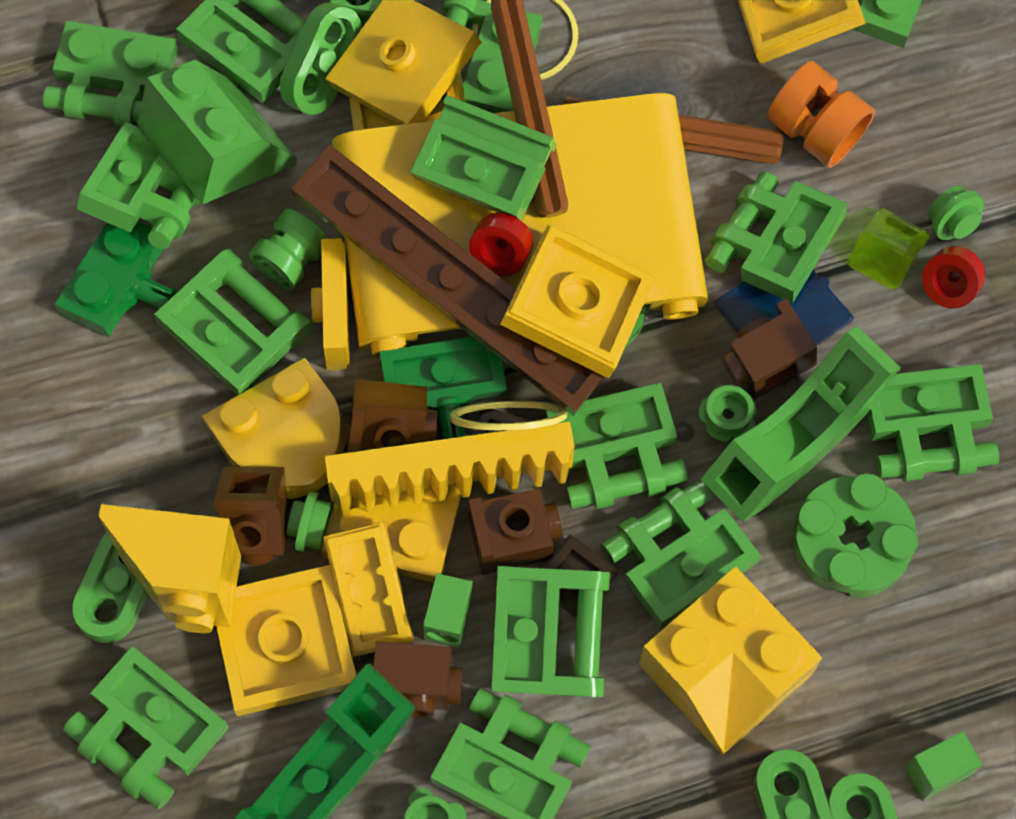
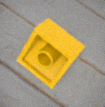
(180, 561)

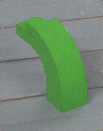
(804, 429)

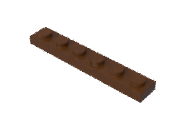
(436, 271)

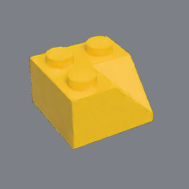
(729, 660)

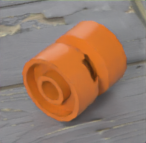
(838, 124)

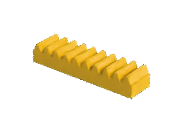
(448, 463)

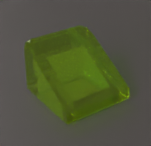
(887, 248)

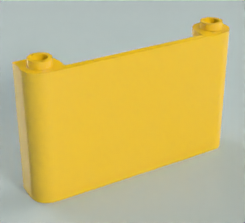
(623, 194)

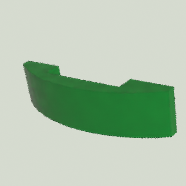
(338, 753)

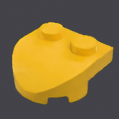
(285, 424)

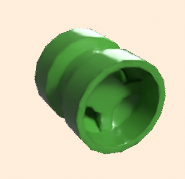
(286, 251)

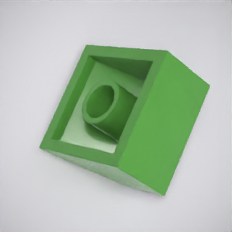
(210, 131)

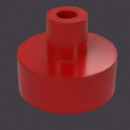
(501, 243)
(953, 277)

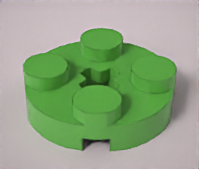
(843, 567)

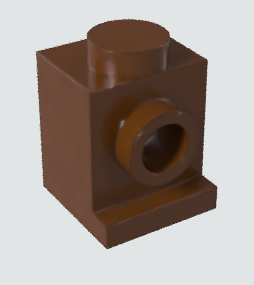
(770, 352)
(389, 416)
(257, 510)
(500, 545)
(421, 675)

